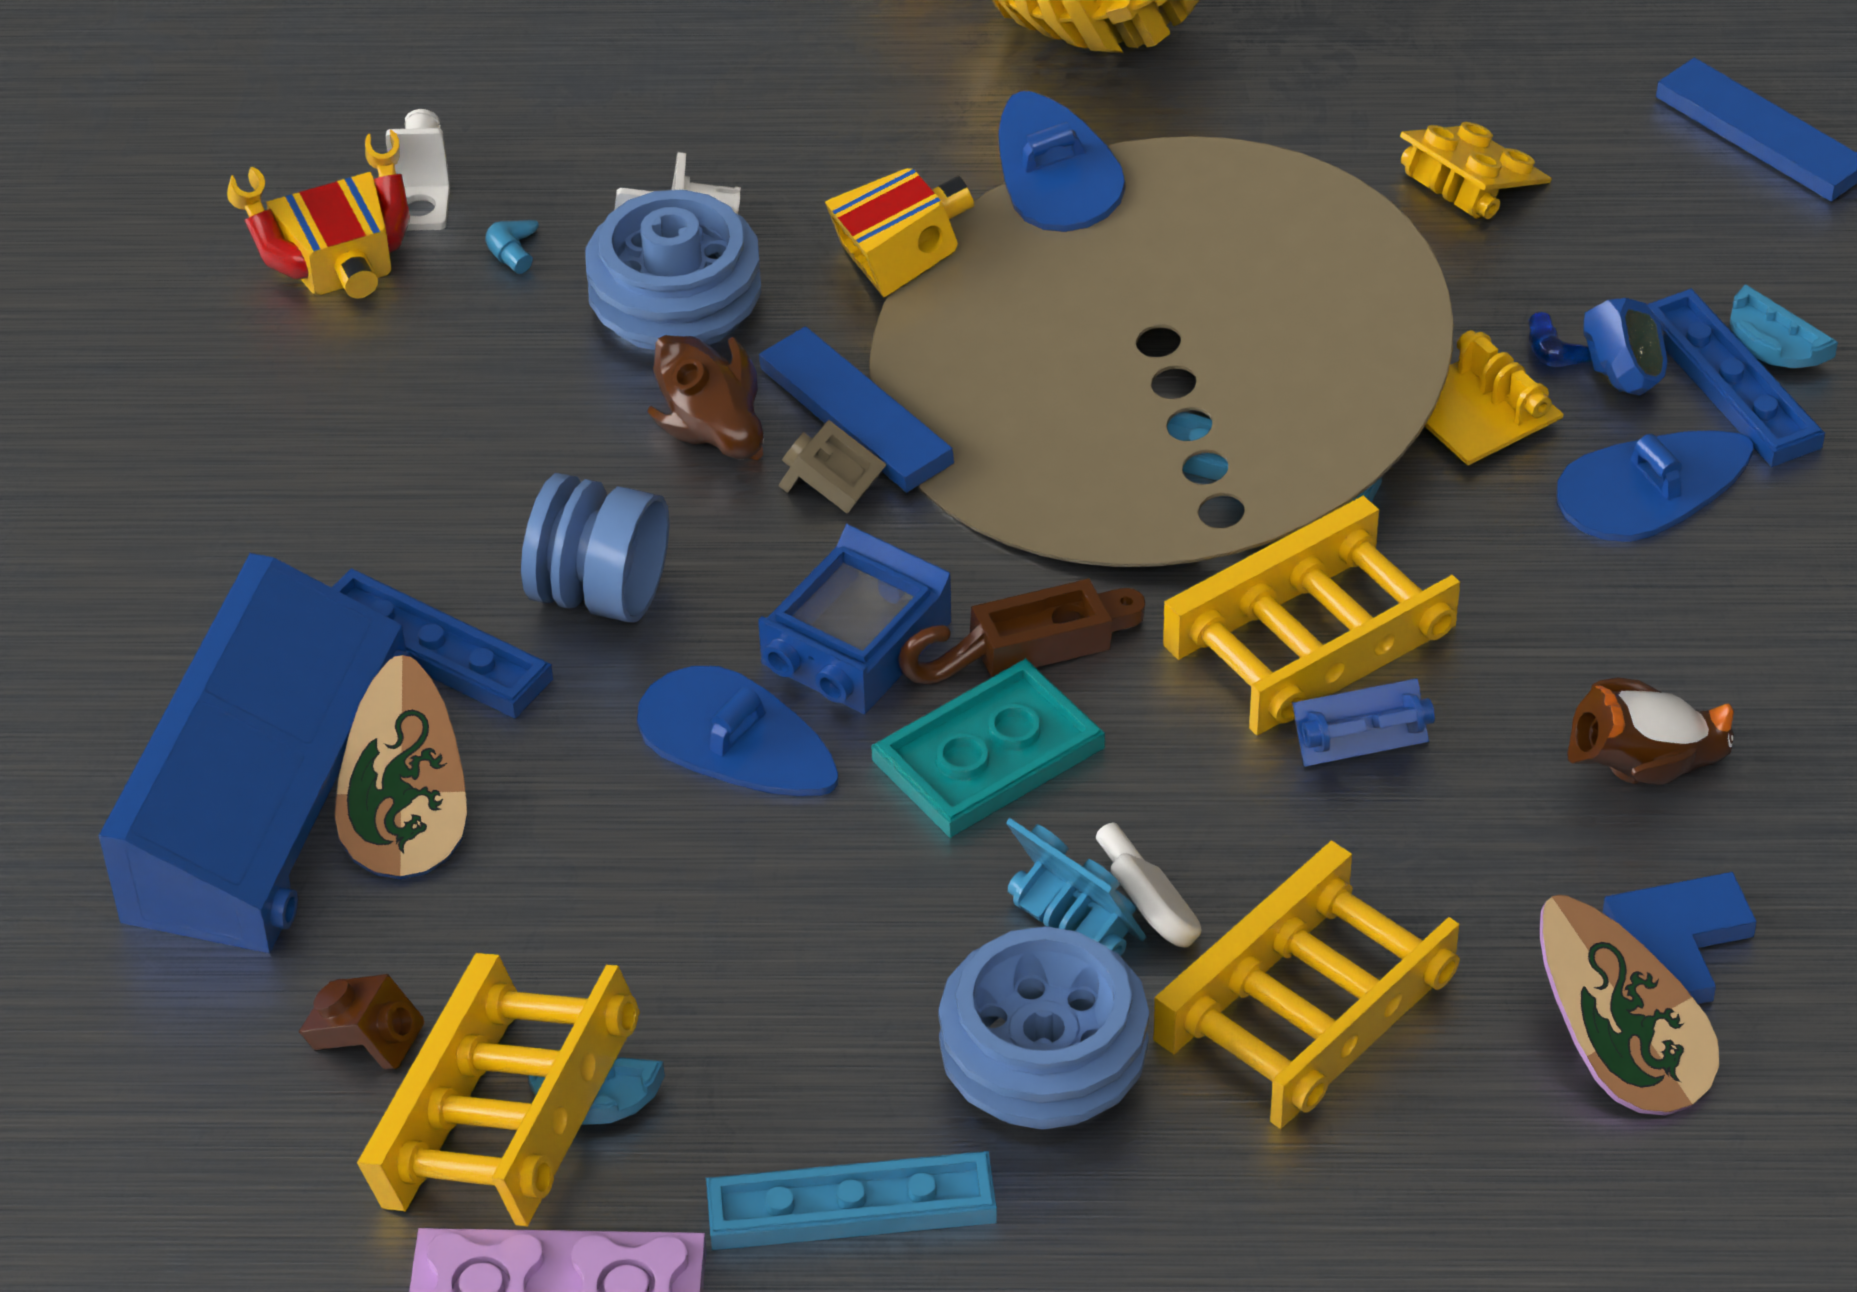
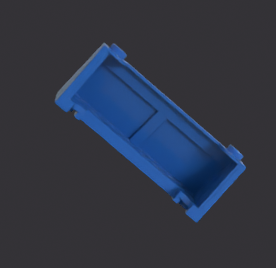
(244, 759)

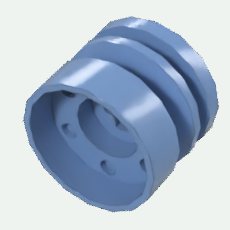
(595, 547)

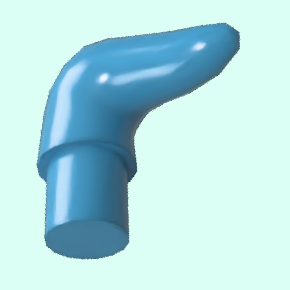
(504, 243)

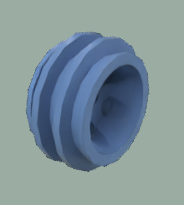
(673, 268)
(1069, 1032)

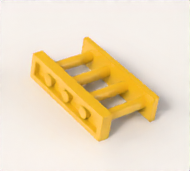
(1298, 566)
(1281, 929)
(466, 1046)

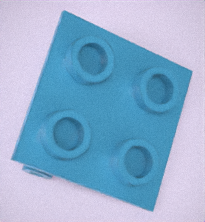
(1071, 894)

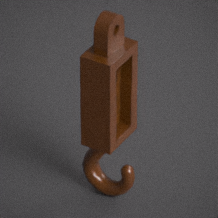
(1029, 629)

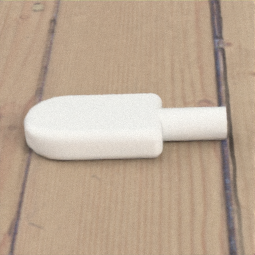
(1149, 889)

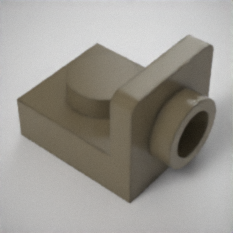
(832, 466)

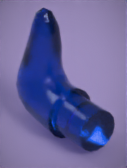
(1550, 348)

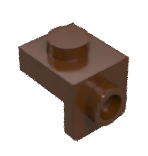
(364, 1013)

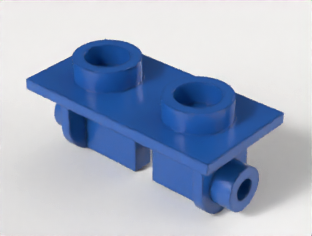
(1362, 721)

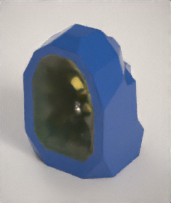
(1626, 344)

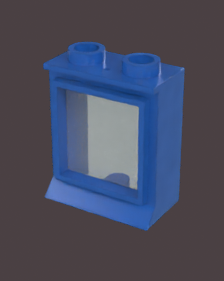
(853, 618)

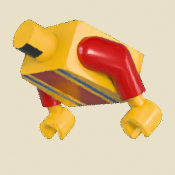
(332, 232)

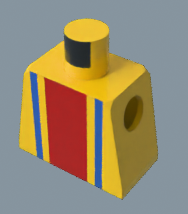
(898, 226)

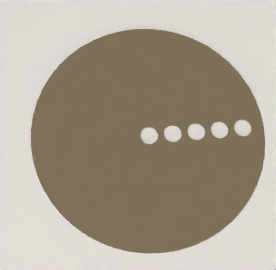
(1295, 310)

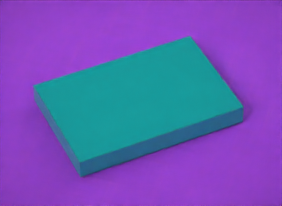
(988, 747)

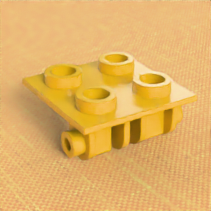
(1467, 166)
(1488, 401)

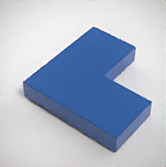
(1681, 919)

